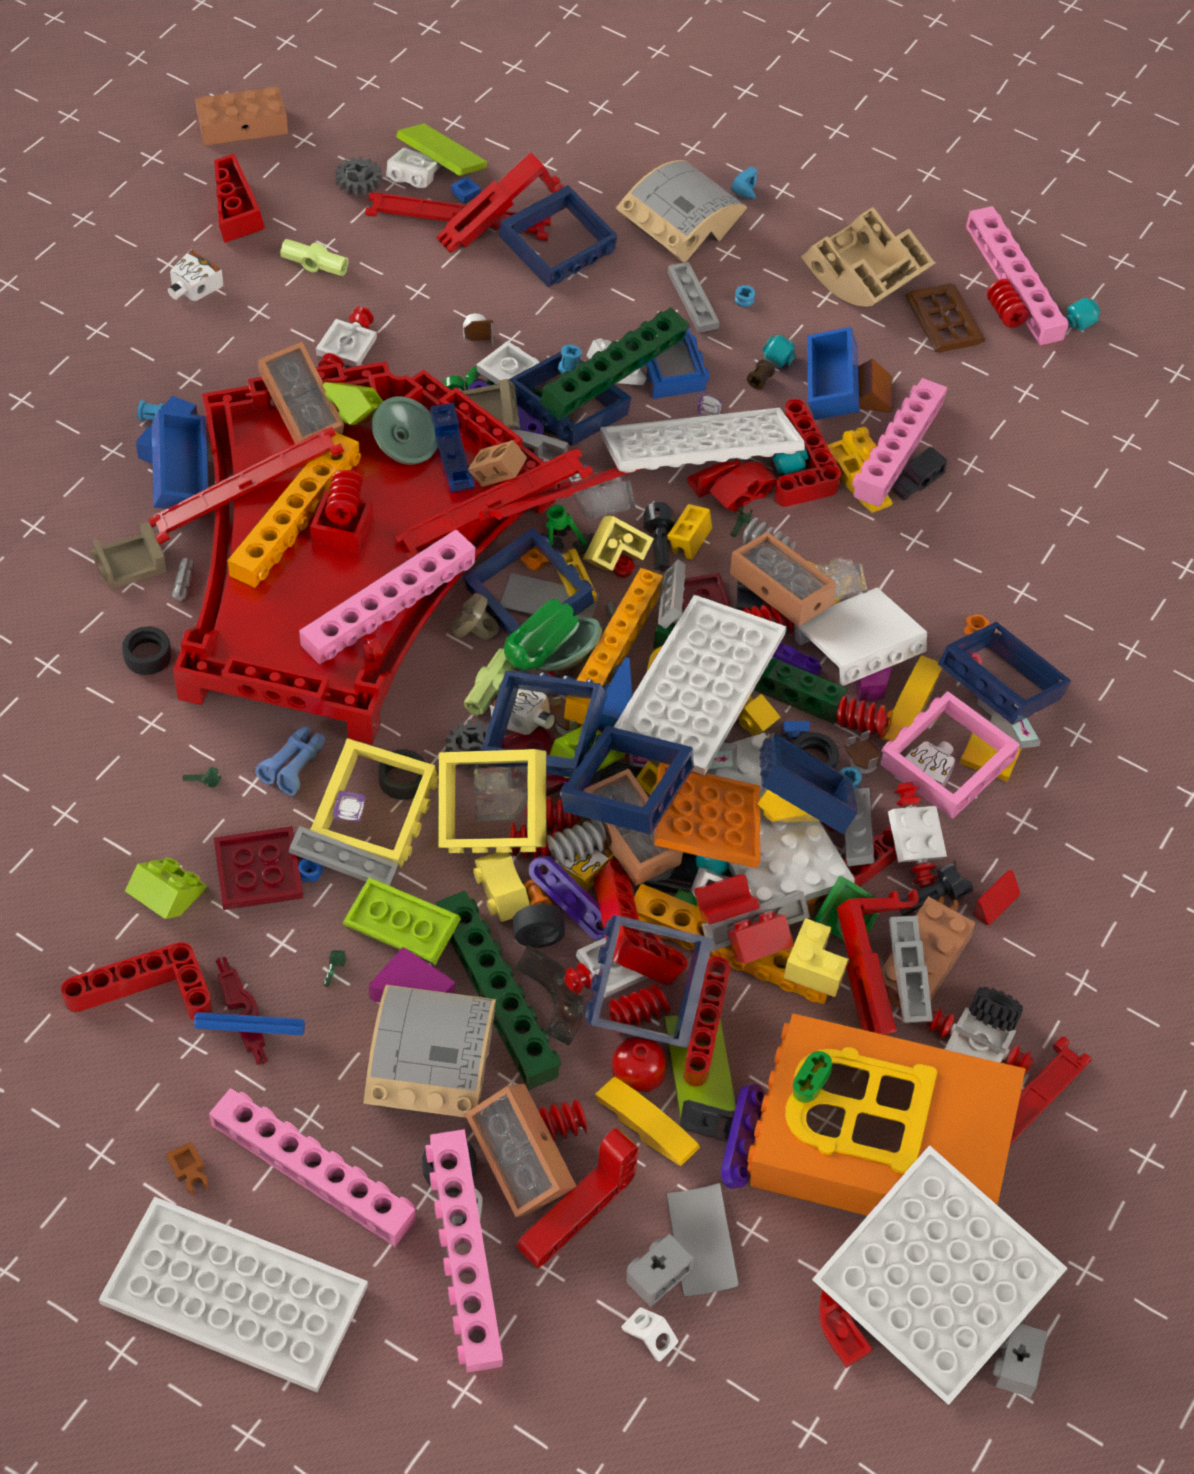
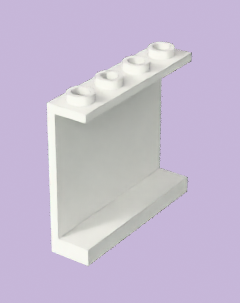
(864, 635)

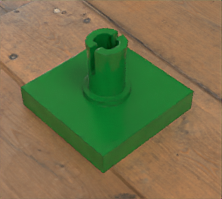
(840, 893)

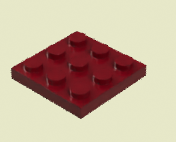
(257, 868)

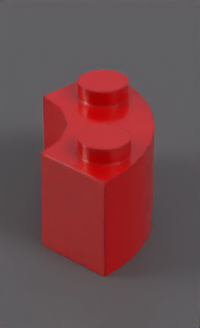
(743, 485)

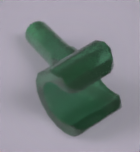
(742, 518)
(210, 779)
(336, 958)

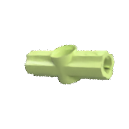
(314, 257)
(487, 684)

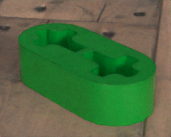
(807, 1073)

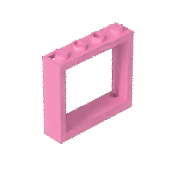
(930, 789)

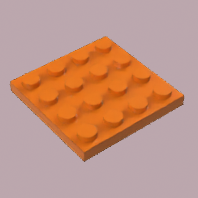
(712, 819)

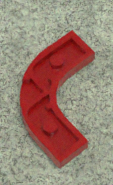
(841, 1331)

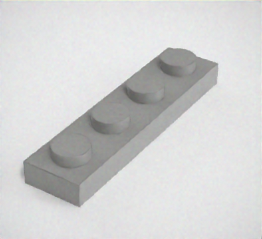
(693, 297)
(672, 594)
(860, 831)
(342, 856)
(791, 905)

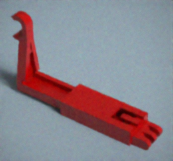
(494, 203)
(864, 966)

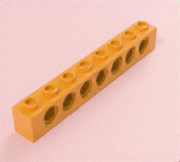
(290, 514)
(617, 638)
(675, 911)

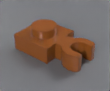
(187, 1165)

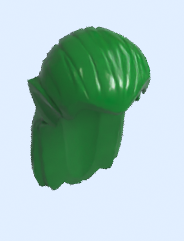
(541, 635)

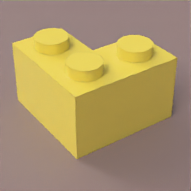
(613, 539)
(810, 962)

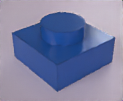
(465, 189)
(794, 728)

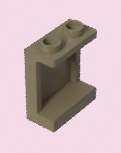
(498, 401)
(130, 558)

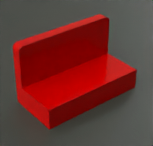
(704, 480)
(725, 899)

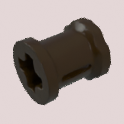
(758, 377)

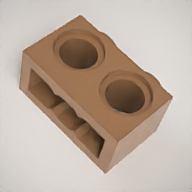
(497, 463)

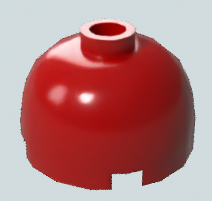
(639, 1063)

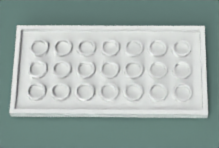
(701, 439)
(702, 678)
(790, 853)
(234, 1293)

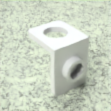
(648, 1327)

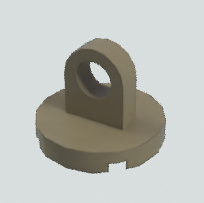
(473, 619)

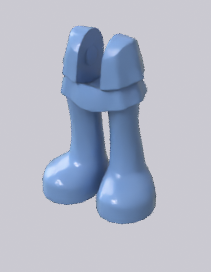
(288, 778)

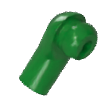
(471, 377)

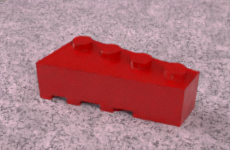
(236, 204)

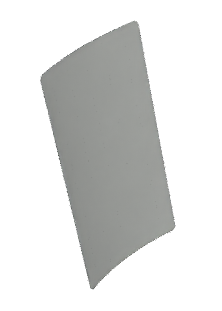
(530, 594)
(703, 1231)

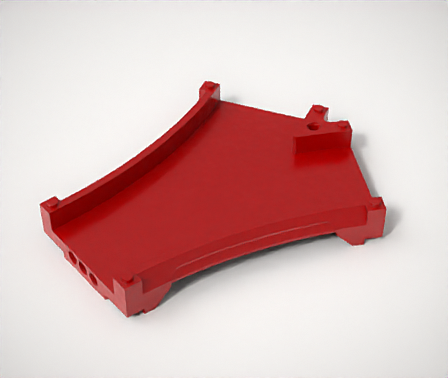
(252, 634)

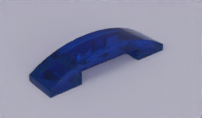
(451, 447)

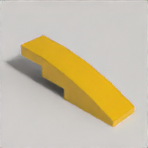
(850, 465)
(914, 696)
(648, 1121)

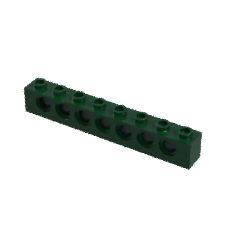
(613, 363)
(788, 685)
(532, 1069)

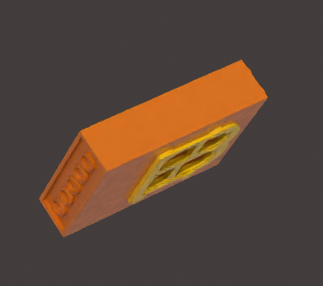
(957, 1107)

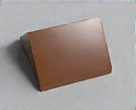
(874, 387)

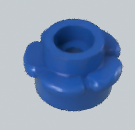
(305, 865)

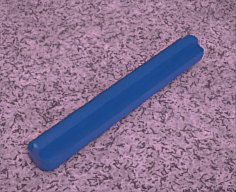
(249, 1023)

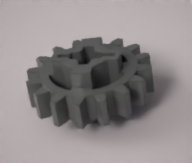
(358, 175)
(469, 737)

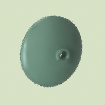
(411, 423)
(576, 648)

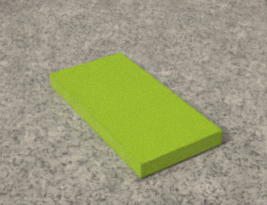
(441, 149)
(401, 920)
(717, 1089)

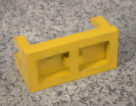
(690, 530)

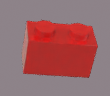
(760, 937)

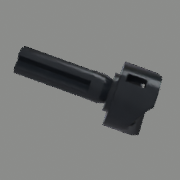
(659, 527)
(949, 883)

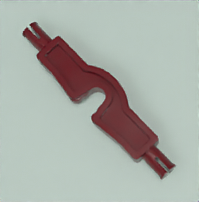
(237, 998)

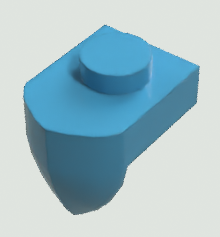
(745, 183)

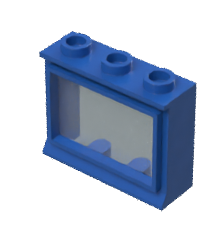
(678, 370)

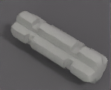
(183, 579)

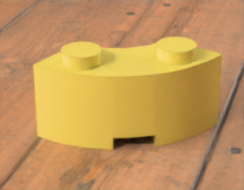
(501, 885)

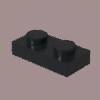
(706, 1120)

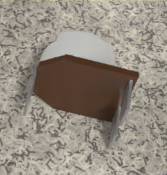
(477, 328)
(563, 725)
(862, 753)

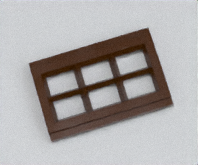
(975, 335)

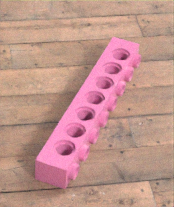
(1010, 263)
(898, 442)
(387, 597)
(388, 1226)
(488, 1352)

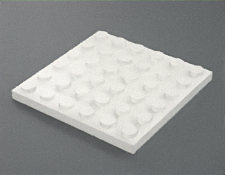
(939, 1274)

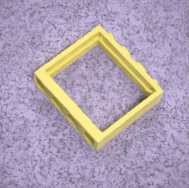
(340, 779)
(536, 800)

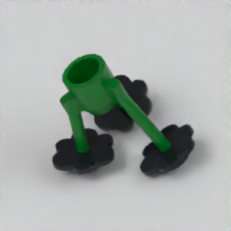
(559, 523)

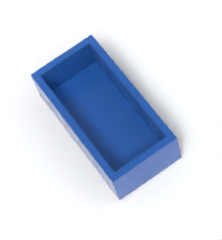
(833, 373)
(178, 457)

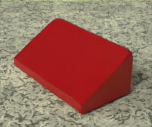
(997, 898)

